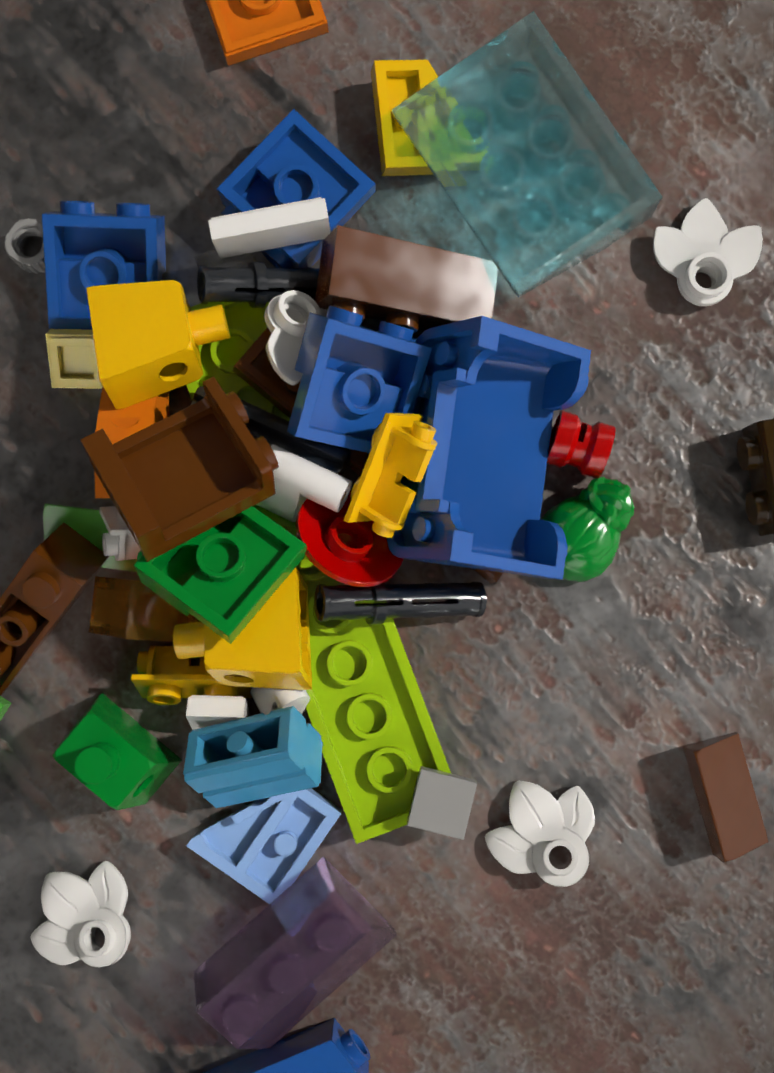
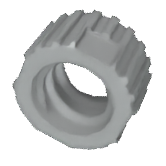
(16, 240)

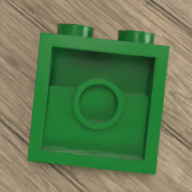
(225, 571)

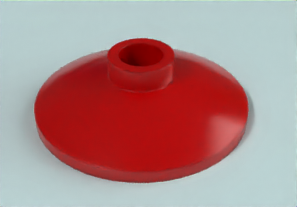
(344, 549)

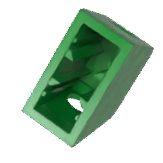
(115, 756)

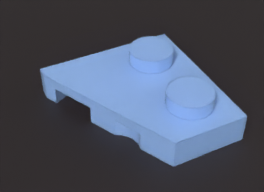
(268, 840)

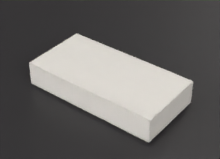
(270, 227)

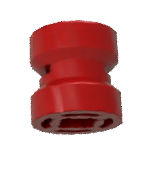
(580, 444)

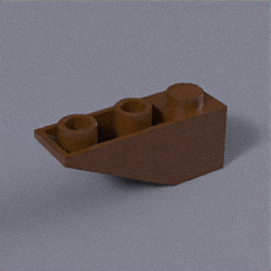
(43, 595)

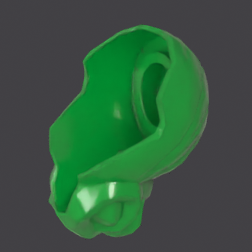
(592, 526)

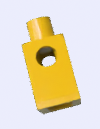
(149, 338)
(267, 652)

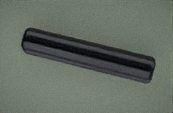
(275, 432)

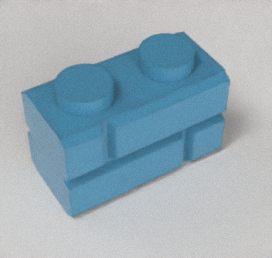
(254, 758)

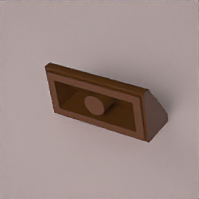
(726, 796)

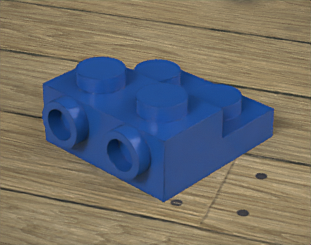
(293, 167)
(97, 250)
(353, 378)

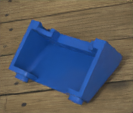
(492, 410)

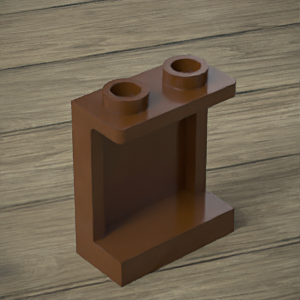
(184, 471)

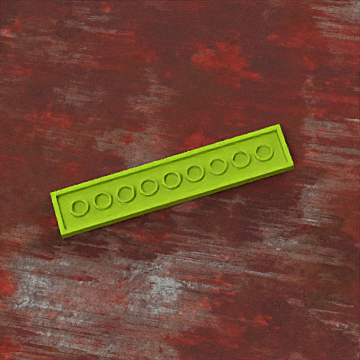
(361, 677)

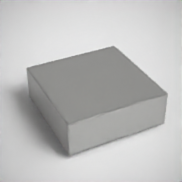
(442, 802)

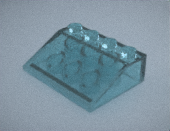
(528, 156)

